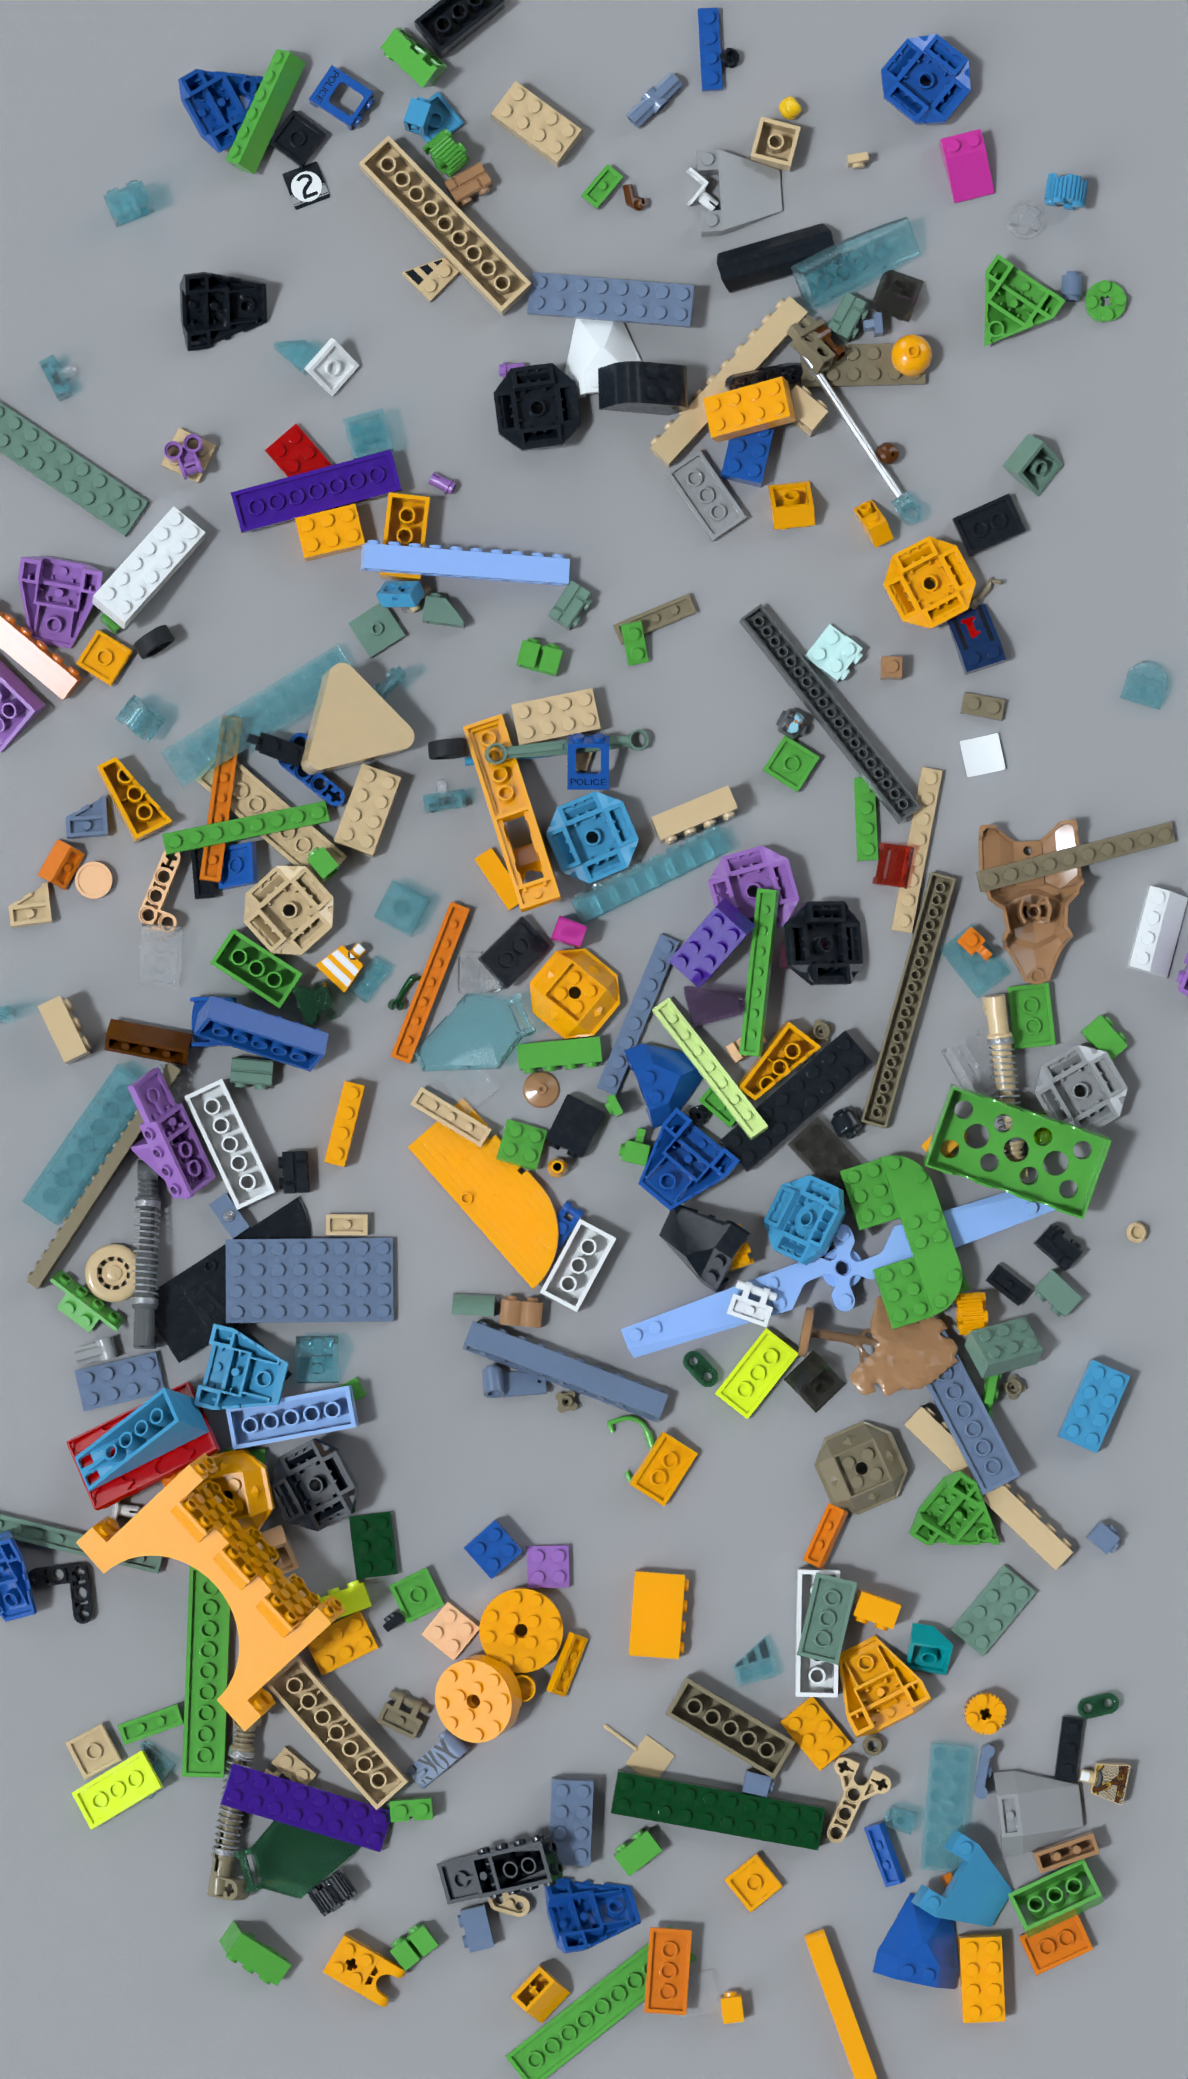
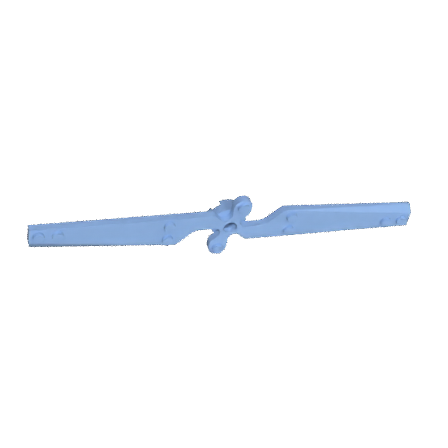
(709, 1314)

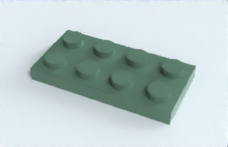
(993, 1610)
(827, 1618)

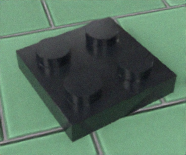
(297, 139)

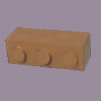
(1065, 1852)

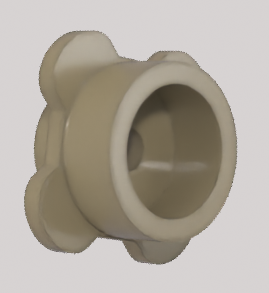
(823, 1037)
(1006, 1387)
(571, 1405)

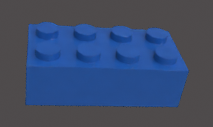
(747, 458)

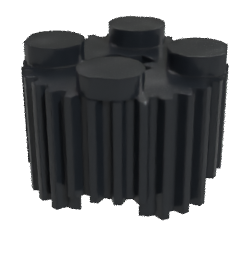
(332, 1892)

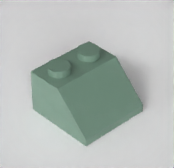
(1033, 464)

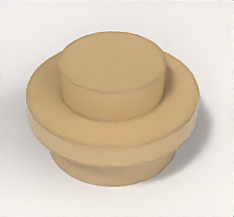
(1136, 1232)

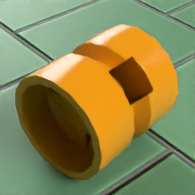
(527, 1686)

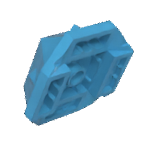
(597, 815)
(805, 1218)

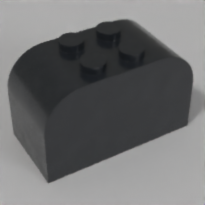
(643, 387)

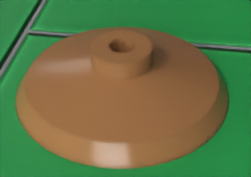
(541, 1089)

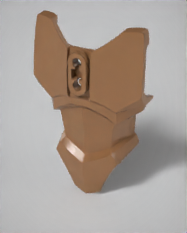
(1037, 908)

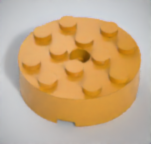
(524, 1607)
(497, 1694)

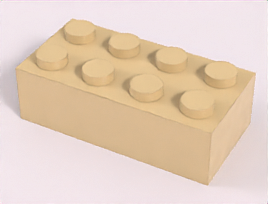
(536, 124)
(556, 717)
(368, 810)
(694, 814)

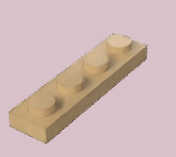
(451, 1117)

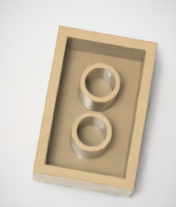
(65, 1029)

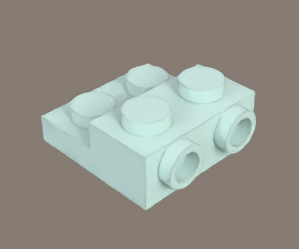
(834, 653)

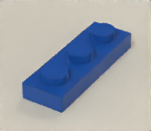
(884, 1854)

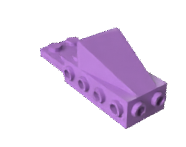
(169, 1138)

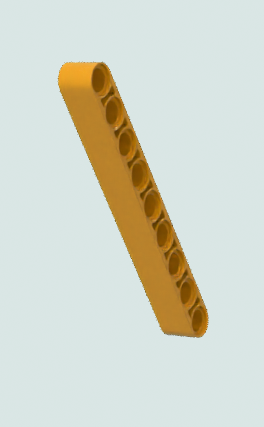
(839, 2005)

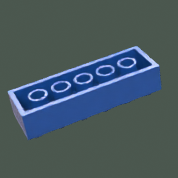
(261, 1033)

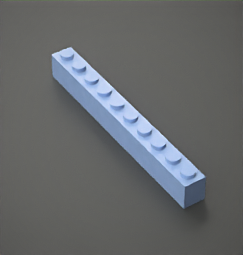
(465, 564)

